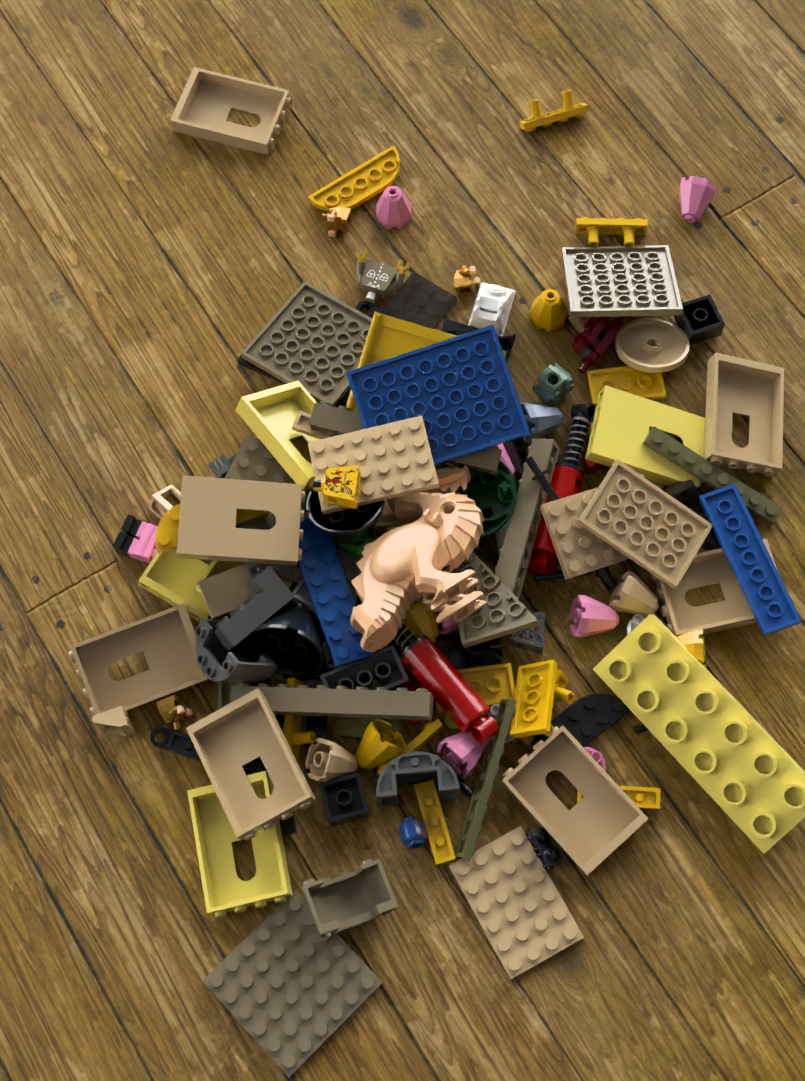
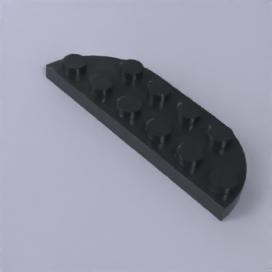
(588, 718)

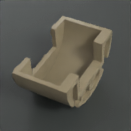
(349, 899)

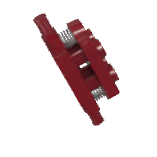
(605, 329)

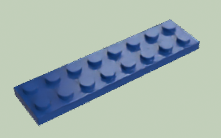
(749, 560)
(330, 595)

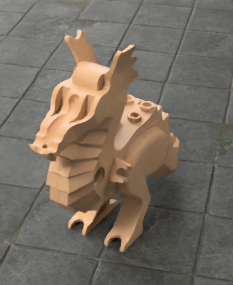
(419, 560)

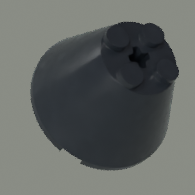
(347, 525)
(290, 641)

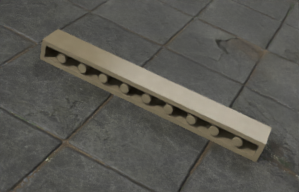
(344, 421)
(525, 520)
(343, 701)

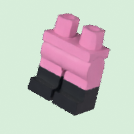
(136, 540)

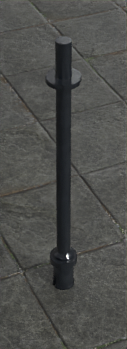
(602, 573)

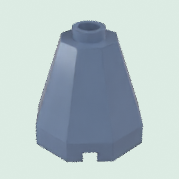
(540, 419)

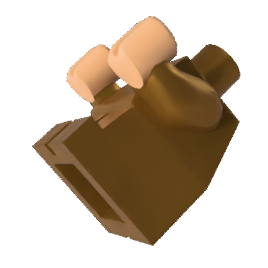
(338, 219)
(463, 281)
(173, 712)

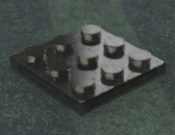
(420, 302)

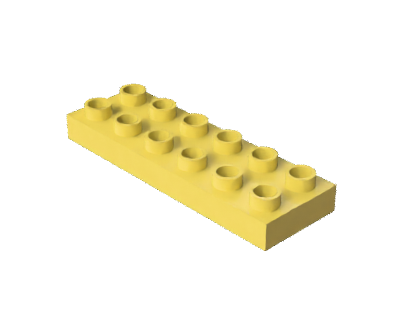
(707, 731)

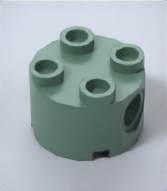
(553, 384)

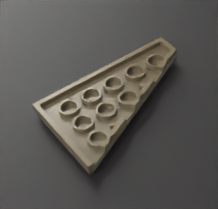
(503, 611)

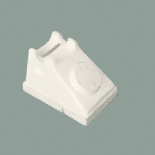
(492, 307)

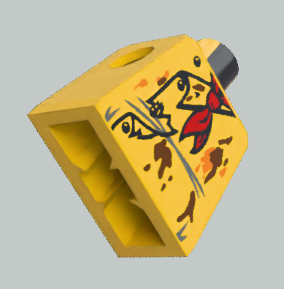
(340, 486)

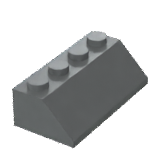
(378, 671)

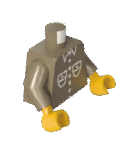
(377, 278)

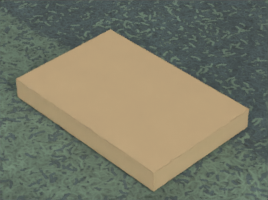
(226, 590)

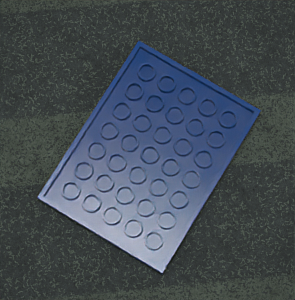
(455, 386)

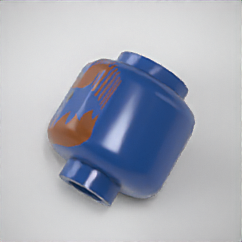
(413, 832)

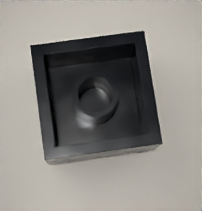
(700, 319)
(344, 799)

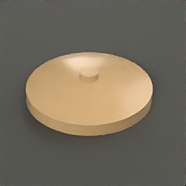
(652, 345)

